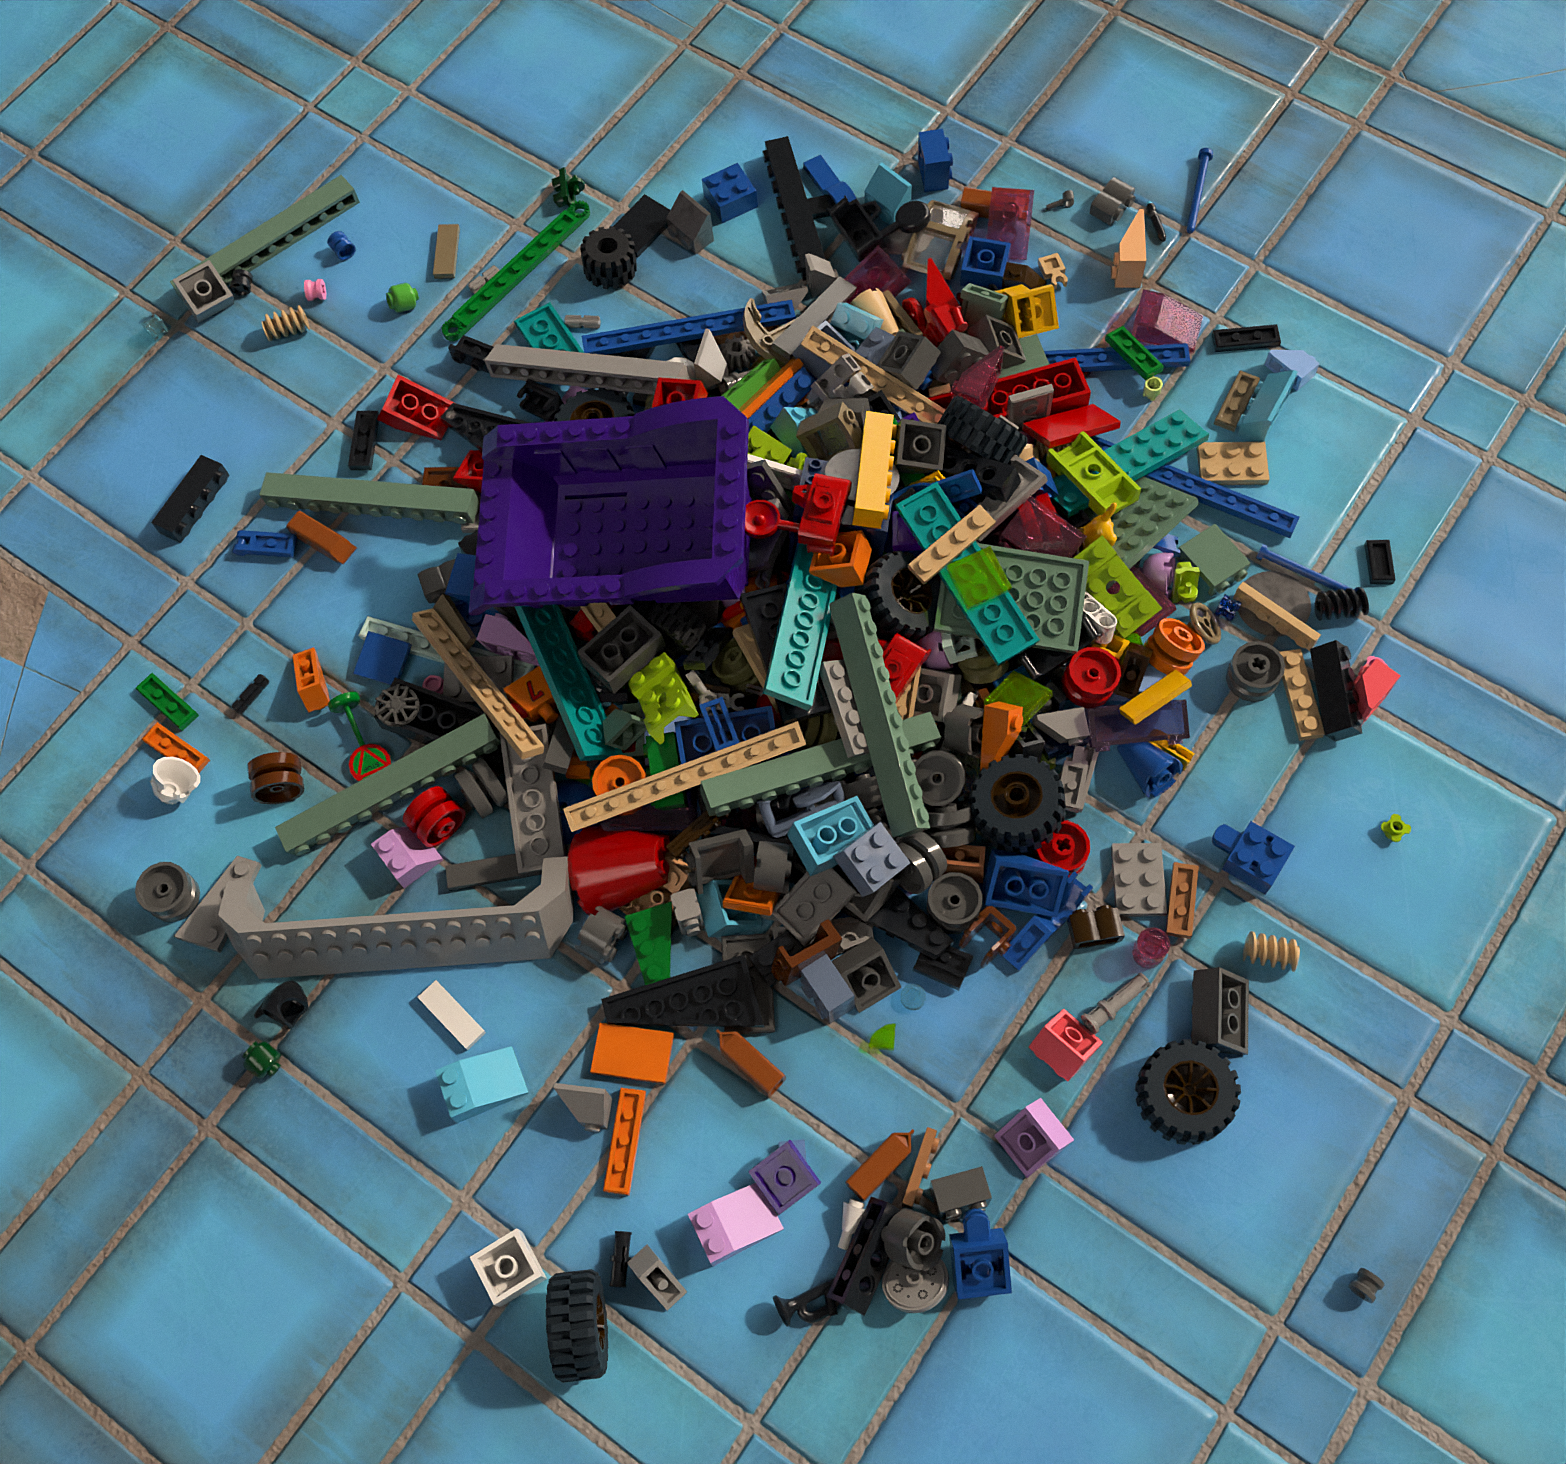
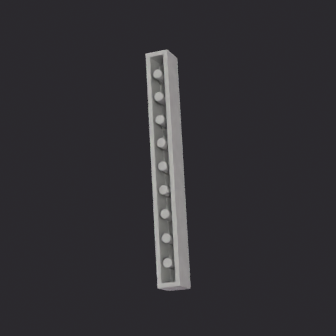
(581, 369)

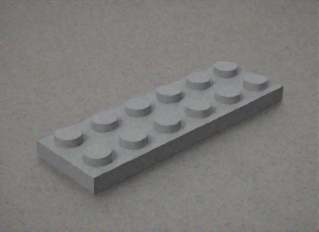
(533, 805)

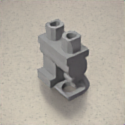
(831, 382)

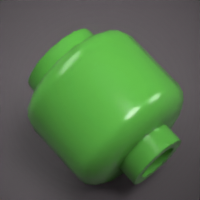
(402, 297)

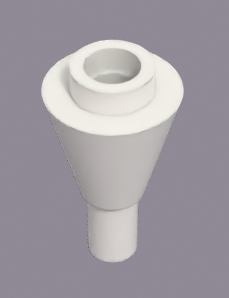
(850, 1219)

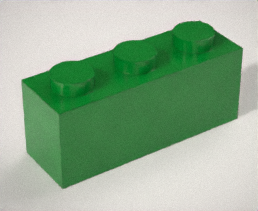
(660, 759)

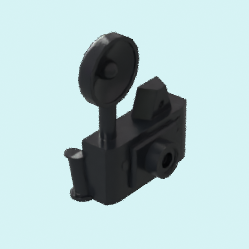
(859, 232)
(1043, 662)

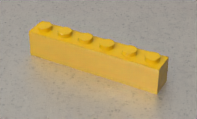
(873, 470)

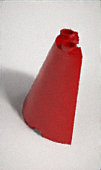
(615, 866)

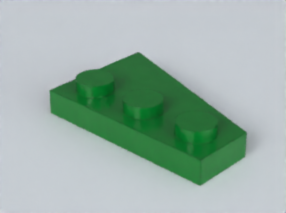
(652, 941)

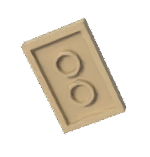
(1233, 463)

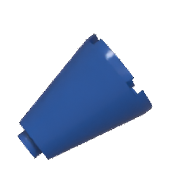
(1150, 766)

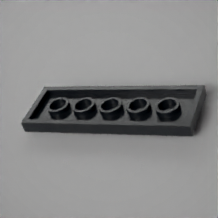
(763, 615)

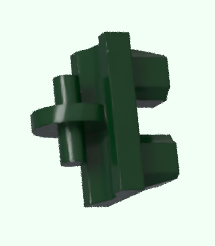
(568, 186)

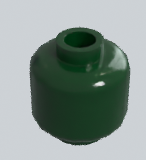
(261, 1059)

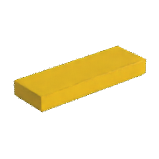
(1155, 697)

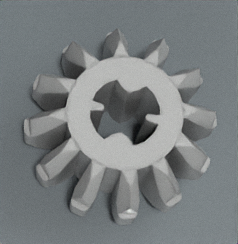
(738, 353)

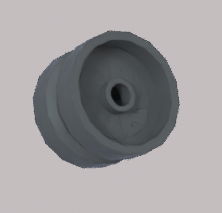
(1255, 671)
(952, 777)
(482, 788)
(950, 824)
(925, 865)
(167, 891)
(965, 899)

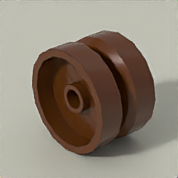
(275, 778)

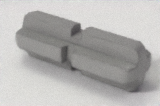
(480, 281)
(577, 321)

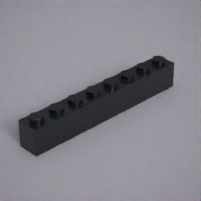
(792, 201)

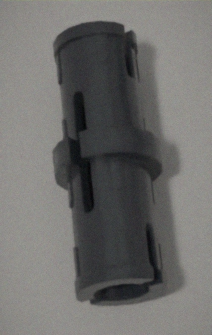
(620, 1258)

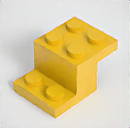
(1031, 309)

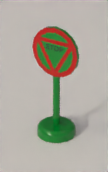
(368, 757)

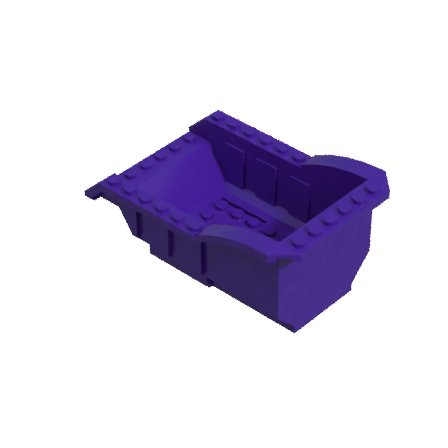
(615, 509)

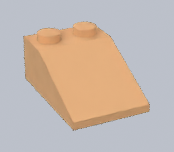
(1131, 255)

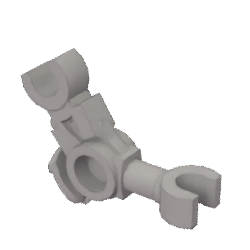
(706, 695)

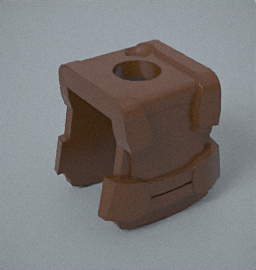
(998, 925)

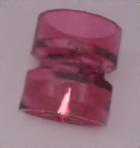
(1151, 947)

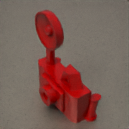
(939, 319)
(821, 518)
(899, 656)

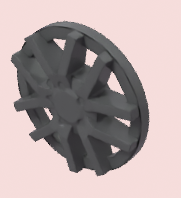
(396, 705)

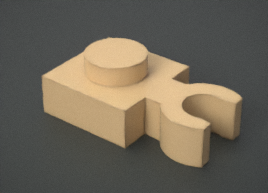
(1053, 268)

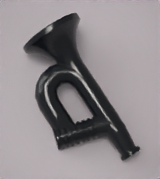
(787, 1307)

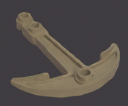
(762, 339)

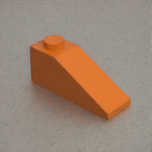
(310, 680)
(1000, 730)

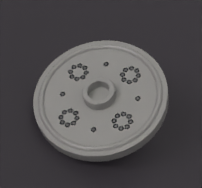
(915, 1289)

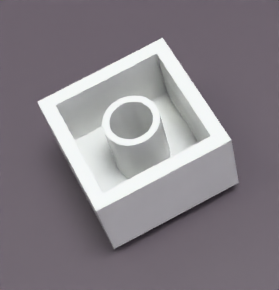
(508, 1268)

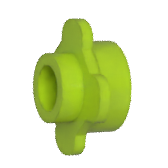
(1390, 832)

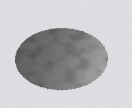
(846, 466)
(1284, 592)

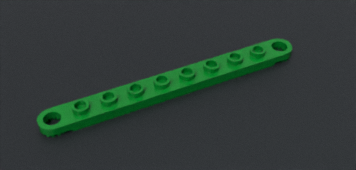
(515, 270)

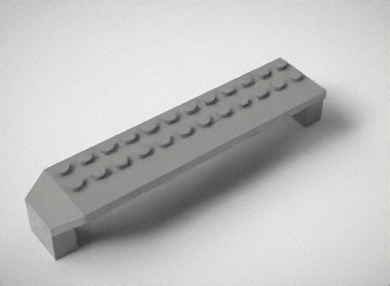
(403, 940)

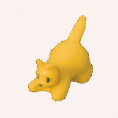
(1101, 526)

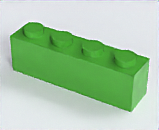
(751, 382)

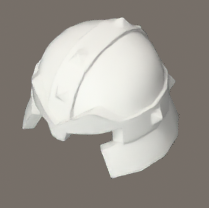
(173, 779)

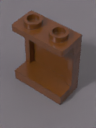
(789, 968)

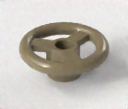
(1203, 624)

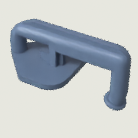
(803, 798)

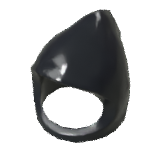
(284, 1004)

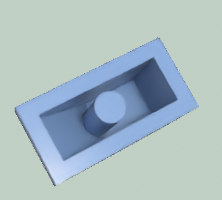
(1296, 360)

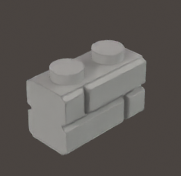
(687, 912)

